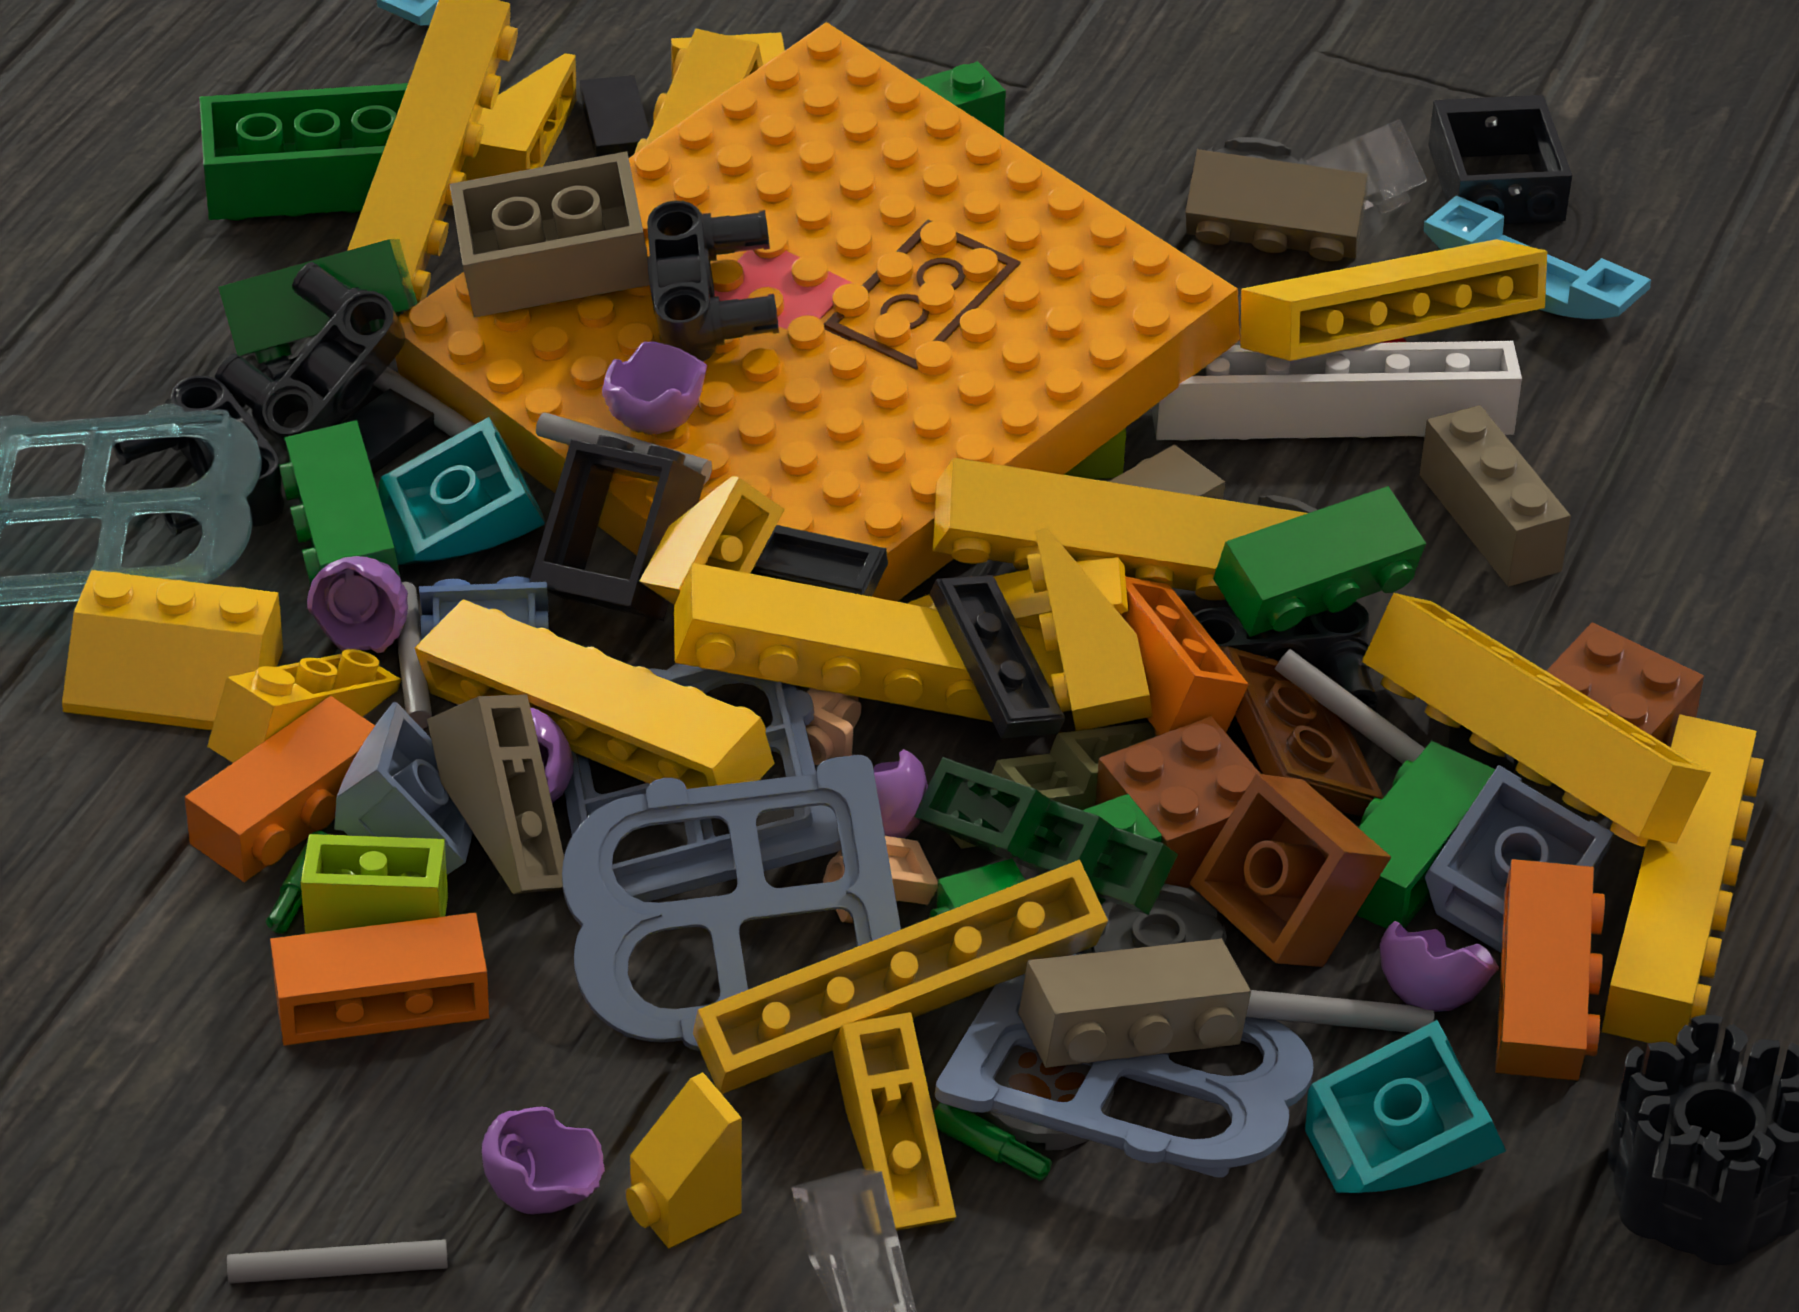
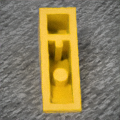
(525, 121)
(894, 1116)

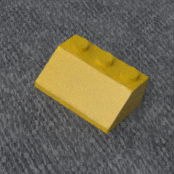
(165, 647)

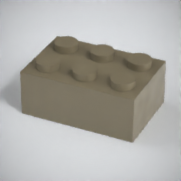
(550, 234)

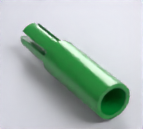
(290, 897)
(990, 1140)

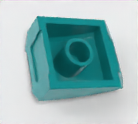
(458, 499)
(1399, 1117)

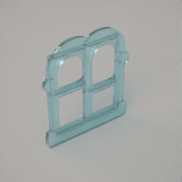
(213, 501)

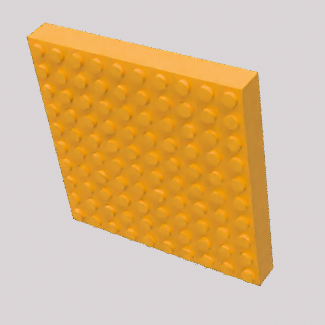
(823, 426)

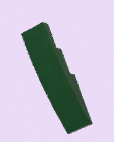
(1044, 833)

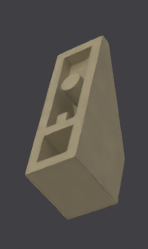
(499, 785)

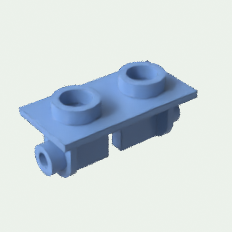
(511, 595)

